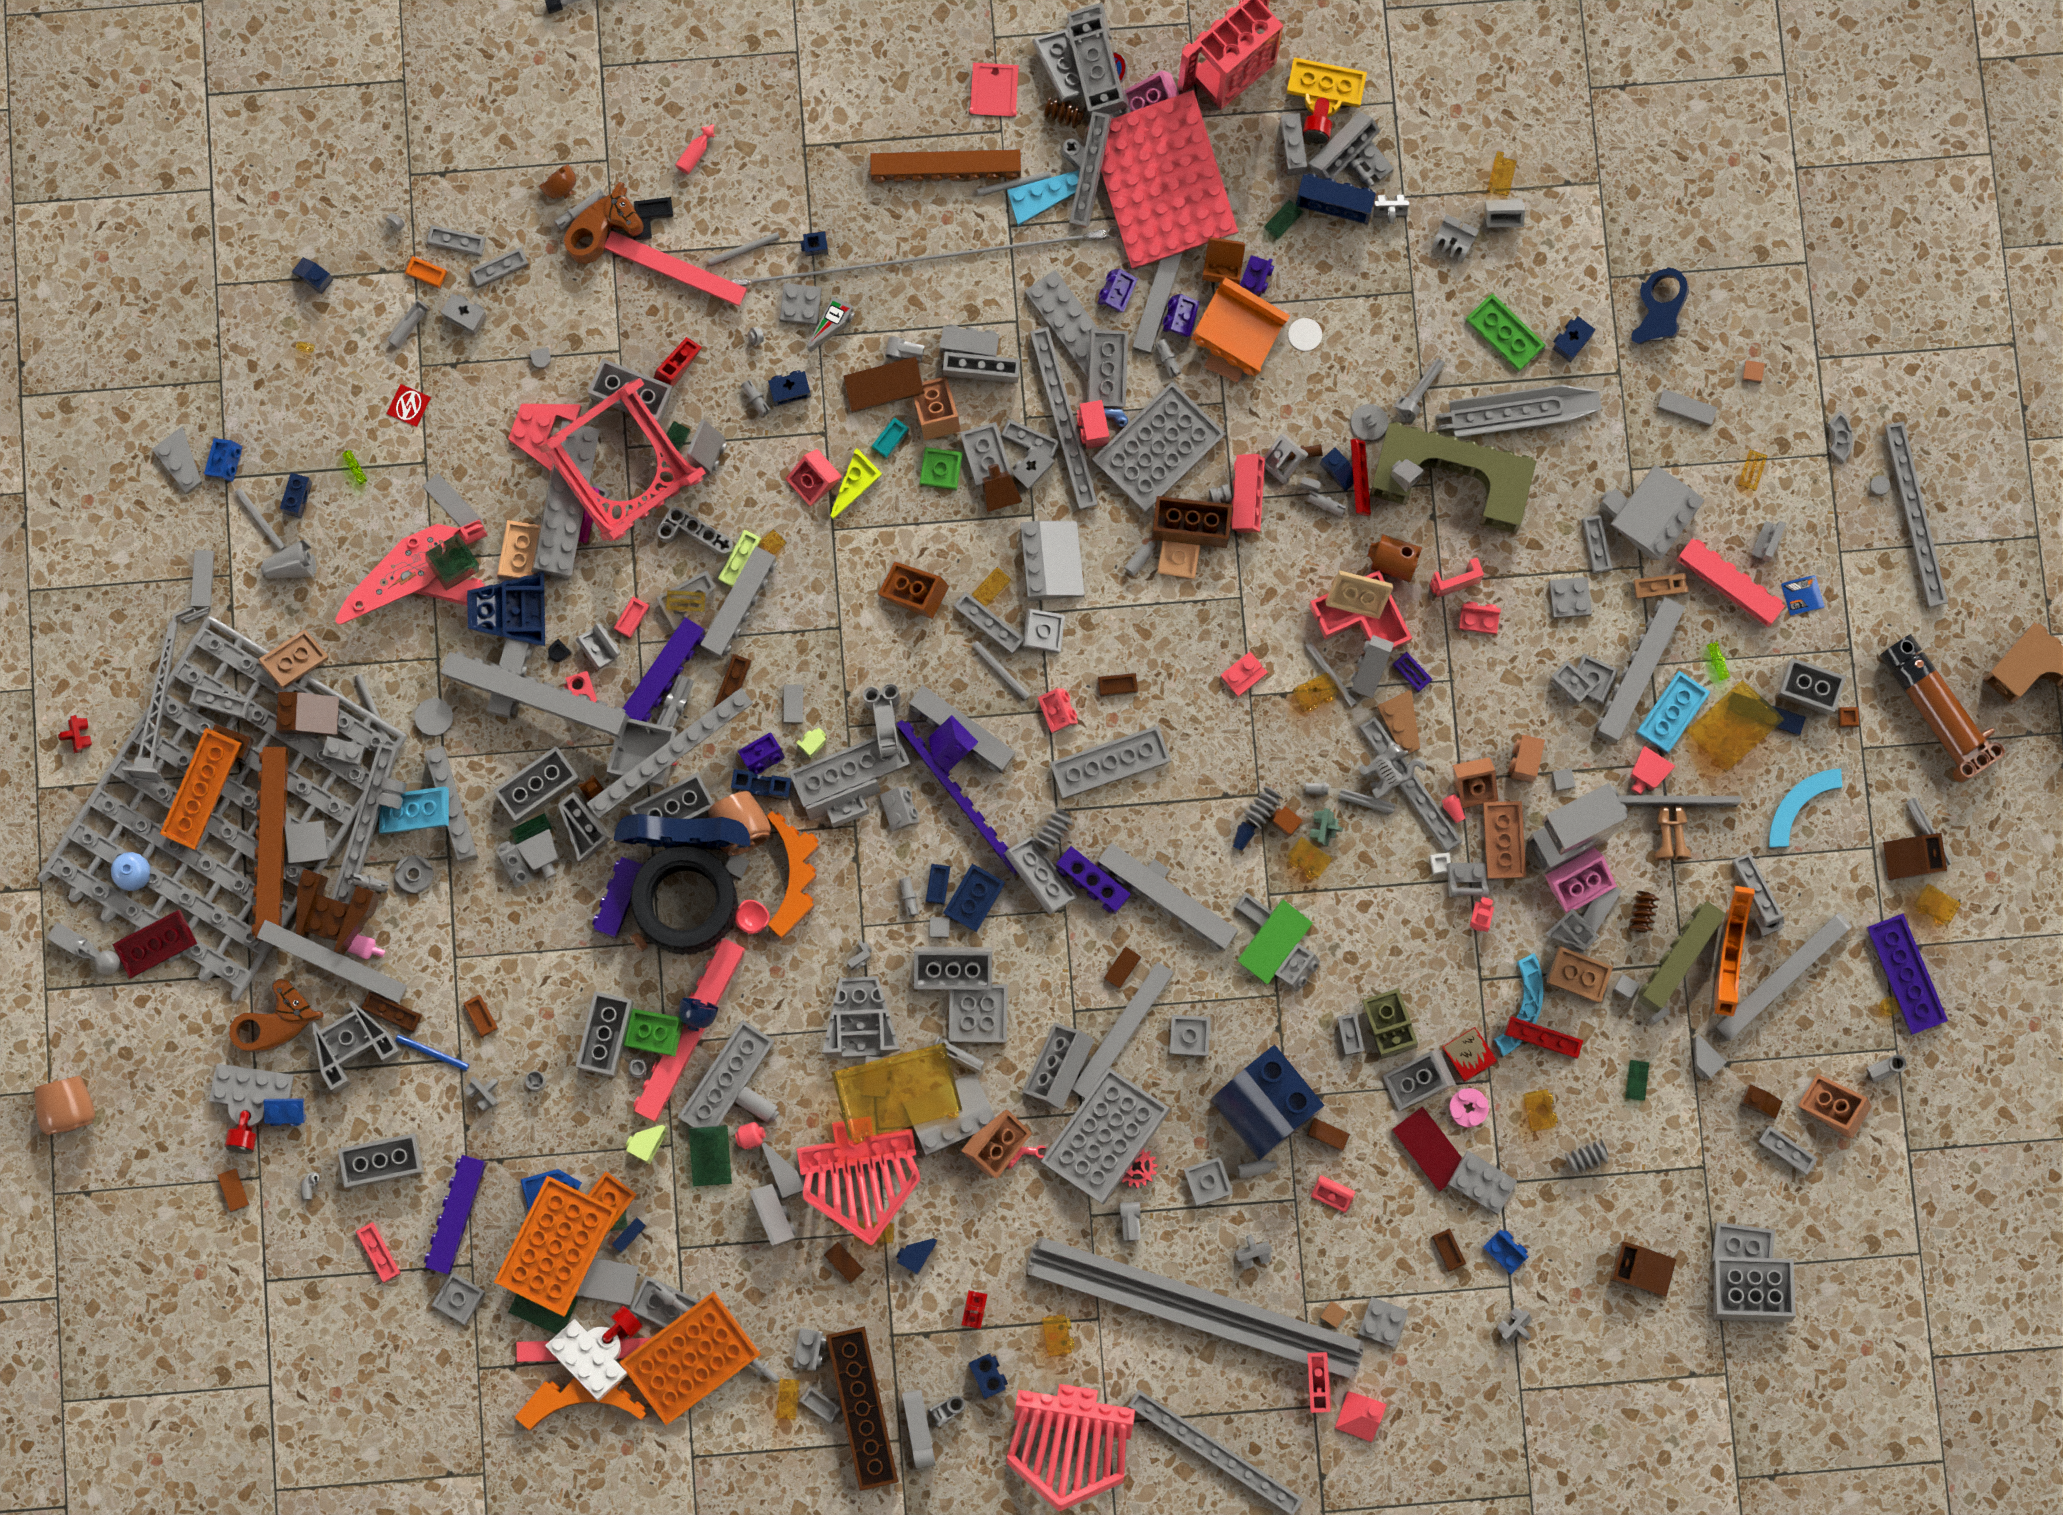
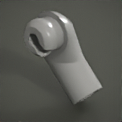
(307, 1184)

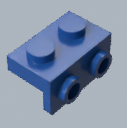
(284, 1111)

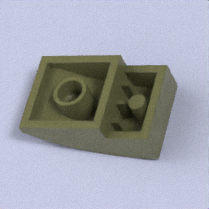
(1390, 1023)

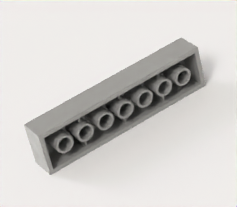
(563, 510)

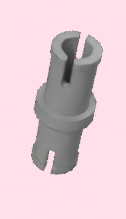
(1168, 358)
(755, 398)
(1326, 503)
(368, 882)
(908, 897)

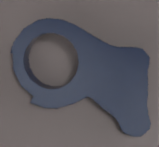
(1662, 317)

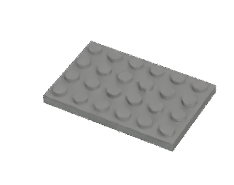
(1158, 446)
(1105, 1135)

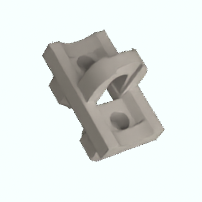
(1397, 208)
(488, 1100)
(1246, 1254)
(1521, 1319)

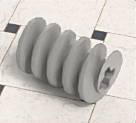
(1262, 807)
(1054, 829)
(1587, 1157)

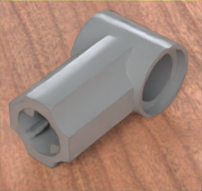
(899, 349)
(1885, 1069)
(1130, 1218)

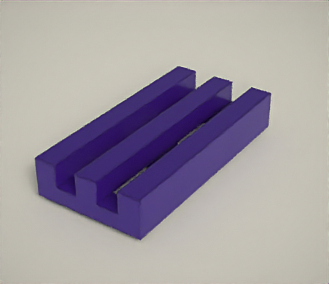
(1422, 683)

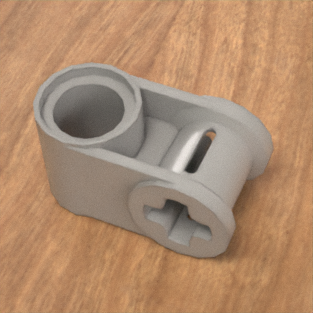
(1074, 157)
(945, 1410)

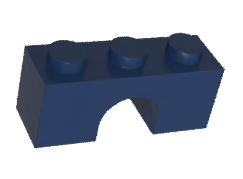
(771, 787)

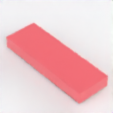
(378, 1252)

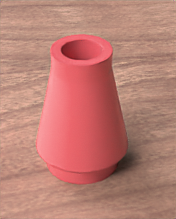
(1453, 807)

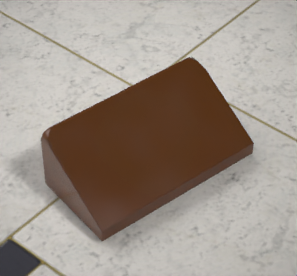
(1328, 1134)

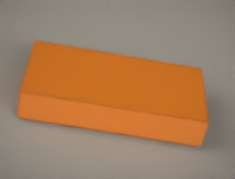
(426, 272)

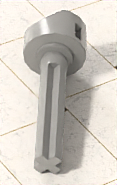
(1408, 405)

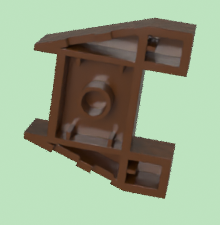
(331, 917)

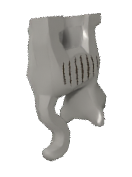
(1387, 771)

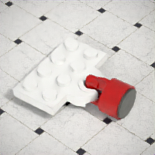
(593, 1353)

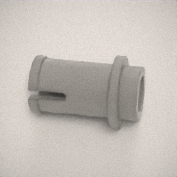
(1317, 788)

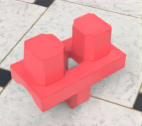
(1482, 915)

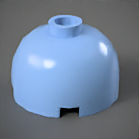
(130, 871)

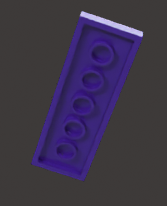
(1907, 974)

